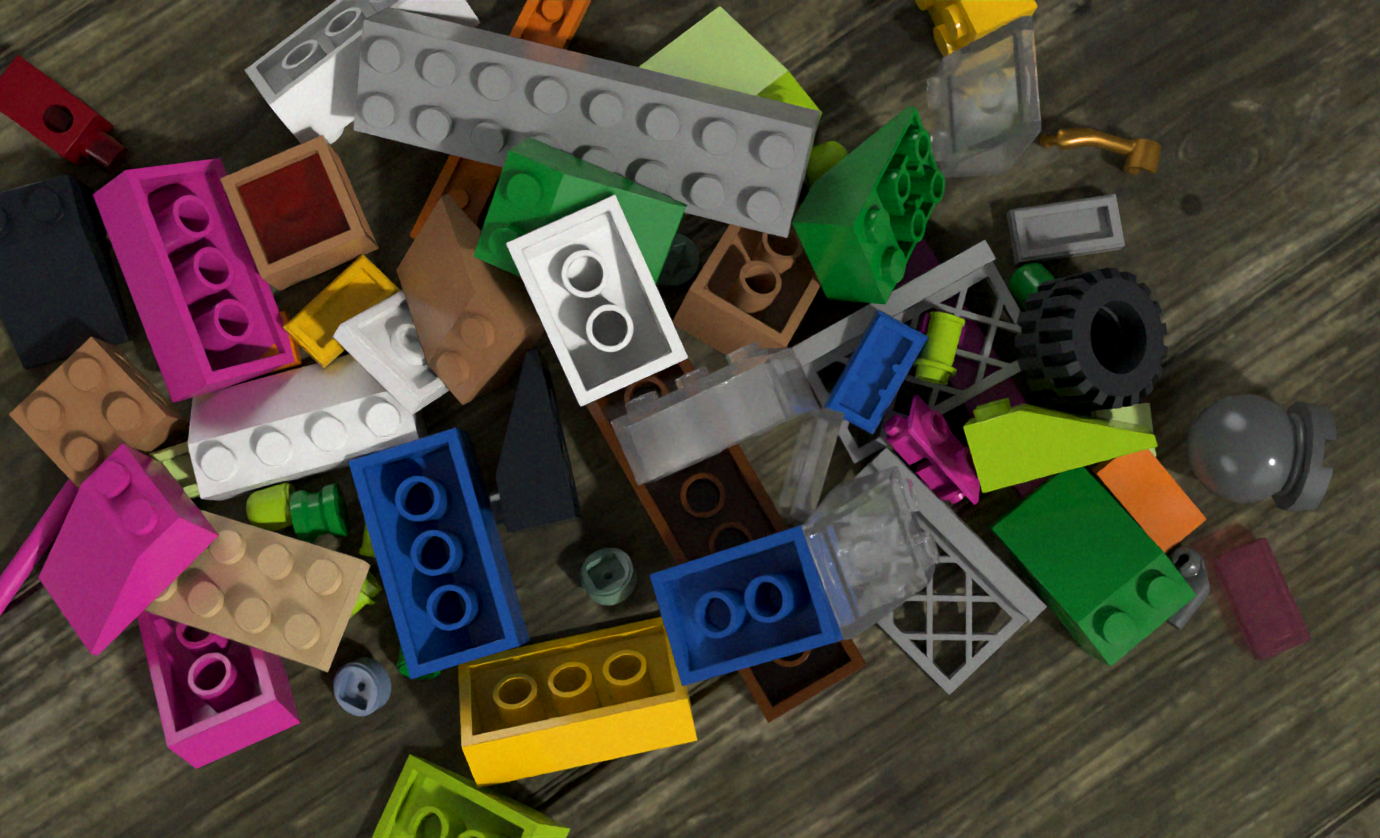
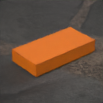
(1150, 497)

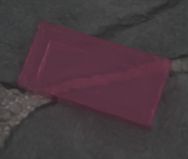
(1260, 599)

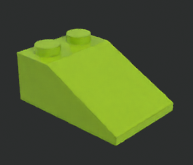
(728, 57)
(1036, 442)
(446, 805)

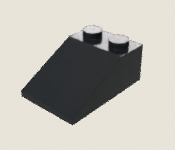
(56, 272)
(534, 463)

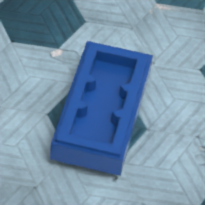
(875, 371)

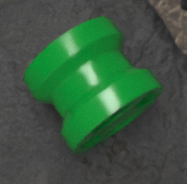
(319, 513)

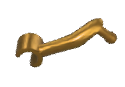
(1139, 153)

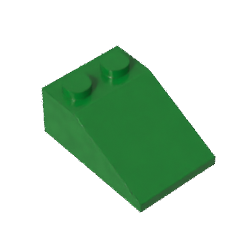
(549, 184)
(1092, 564)

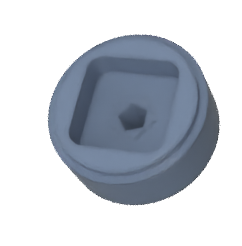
(362, 686)

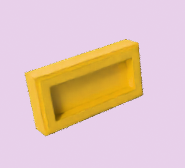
(345, 297)

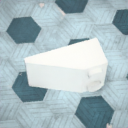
(597, 300)

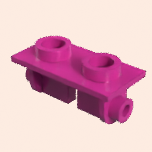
(949, 464)

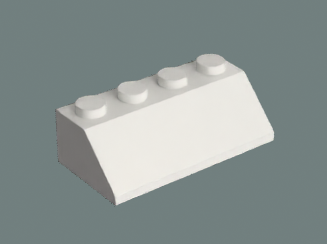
(316, 69)
(293, 427)

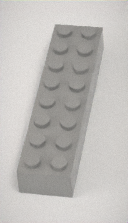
(488, 91)

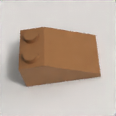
(749, 291)
(465, 311)

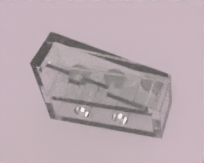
(713, 411)

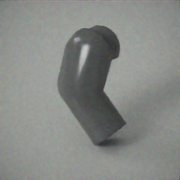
(1194, 571)

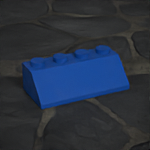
(439, 552)

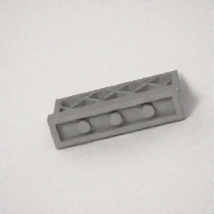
(906, 304)
(978, 563)

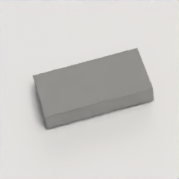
(1065, 229)

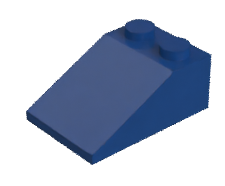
(744, 606)

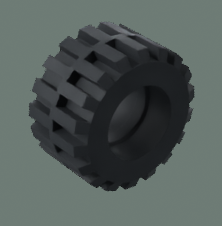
(1123, 334)

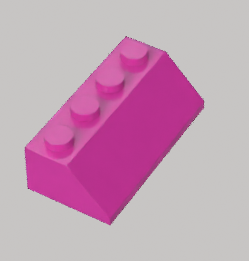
(192, 277)

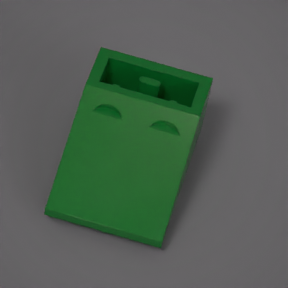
(871, 211)

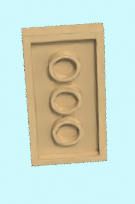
(267, 592)

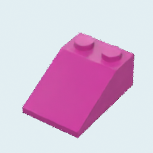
(122, 545)
(213, 690)

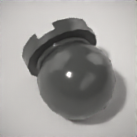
(1258, 450)

